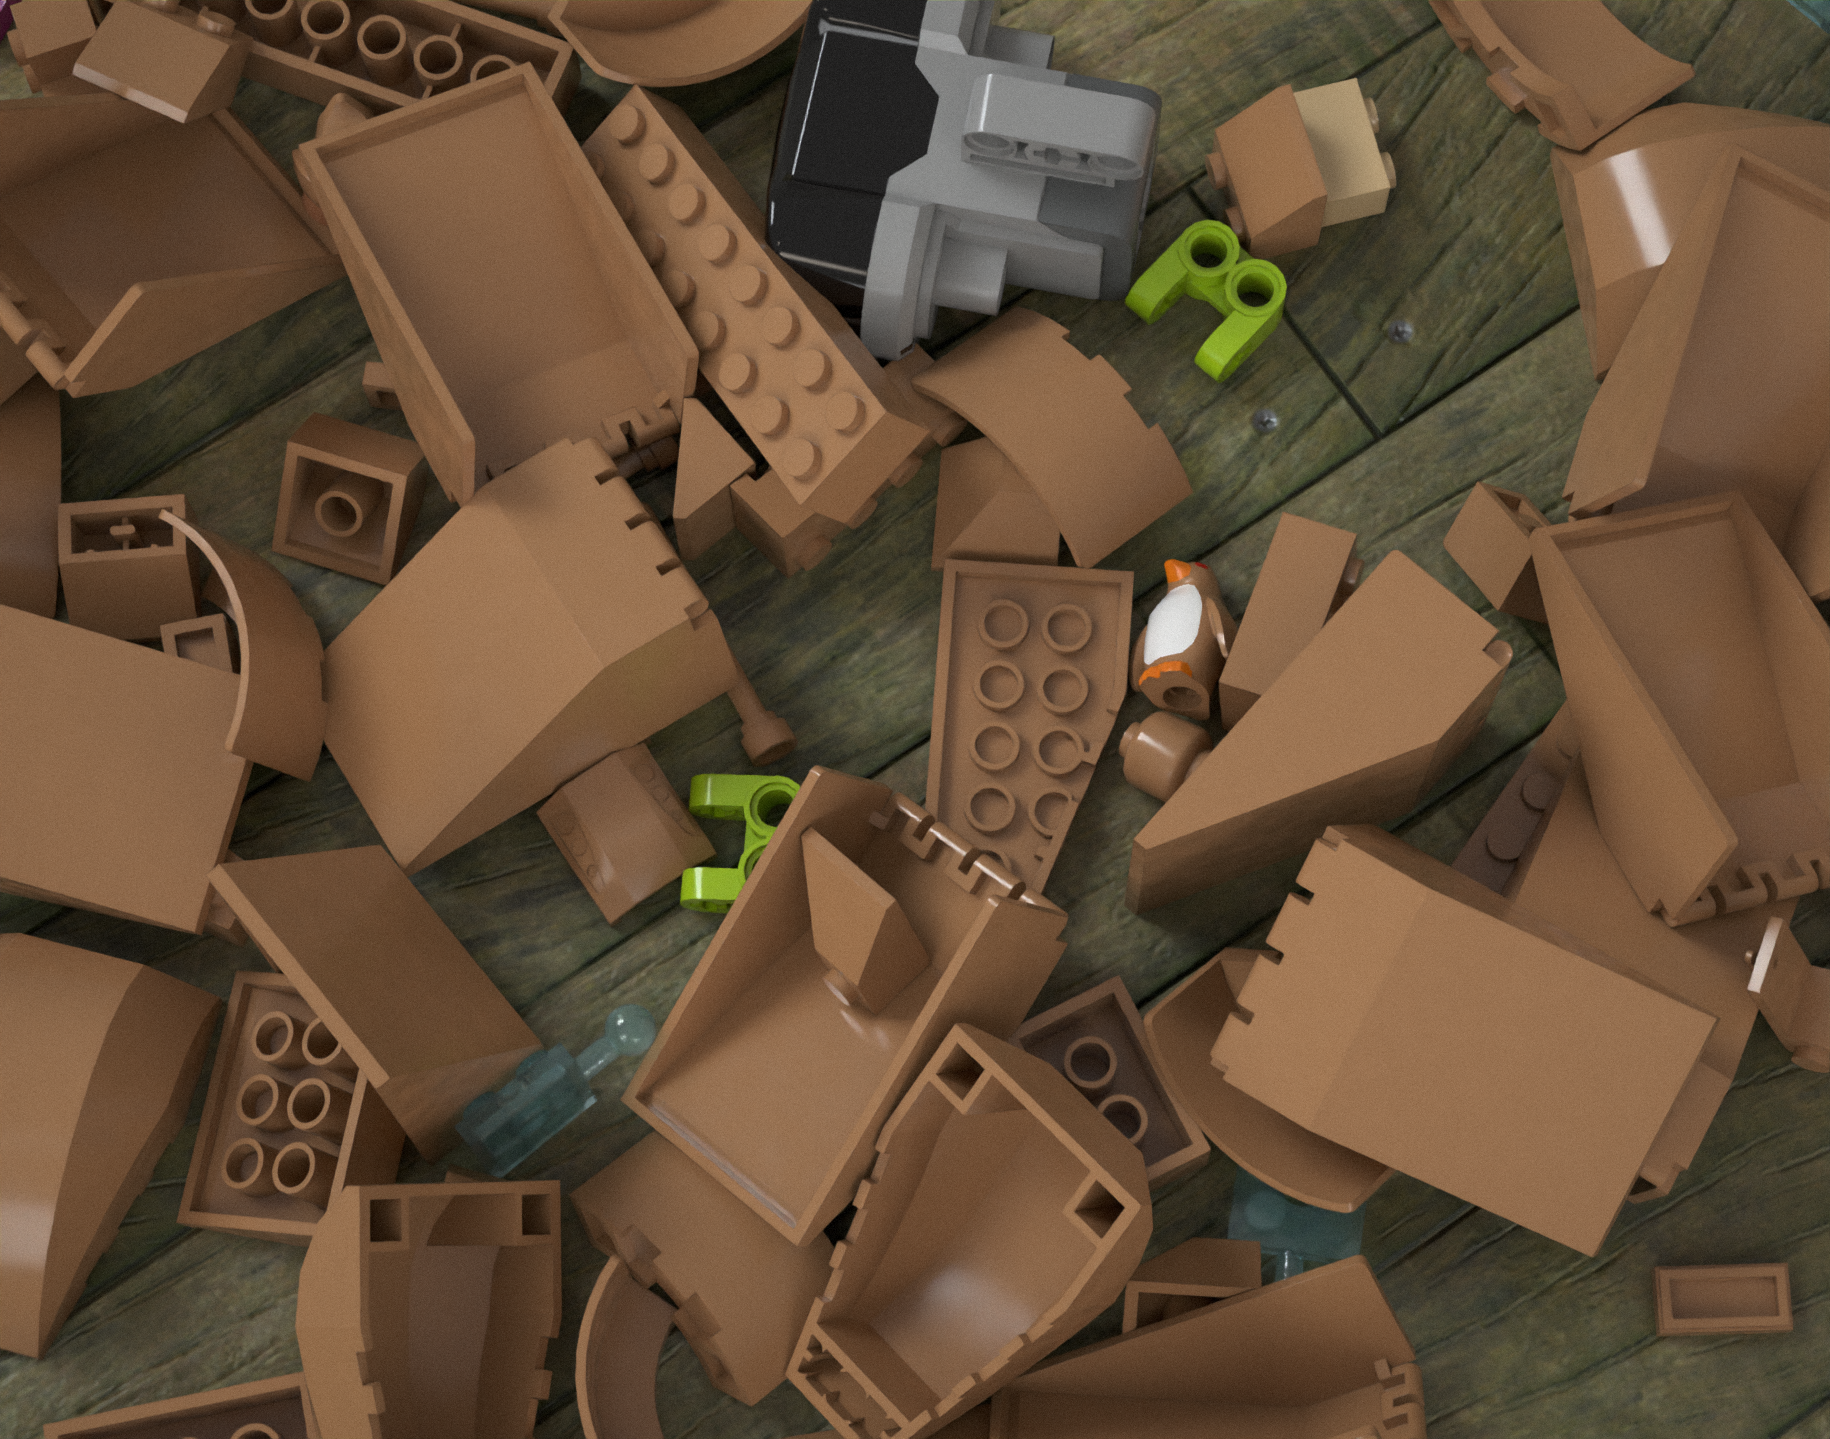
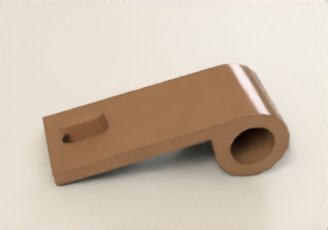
(1792, 996)

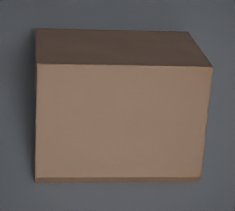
(705, 470)

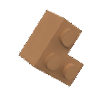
(49, 43)

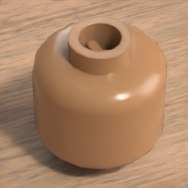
(1163, 753)

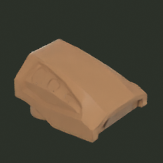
(624, 831)

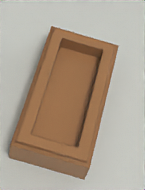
(1722, 1299)

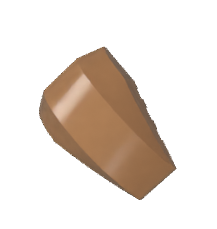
(1636, 188)
(90, 1097)
(974, 1244)
(431, 1310)

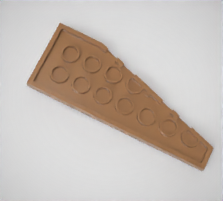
(1024, 703)

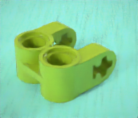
(1221, 286)
(736, 799)

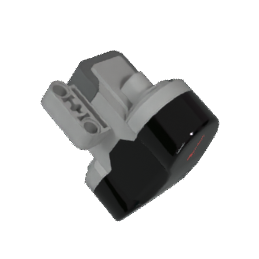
(946, 160)

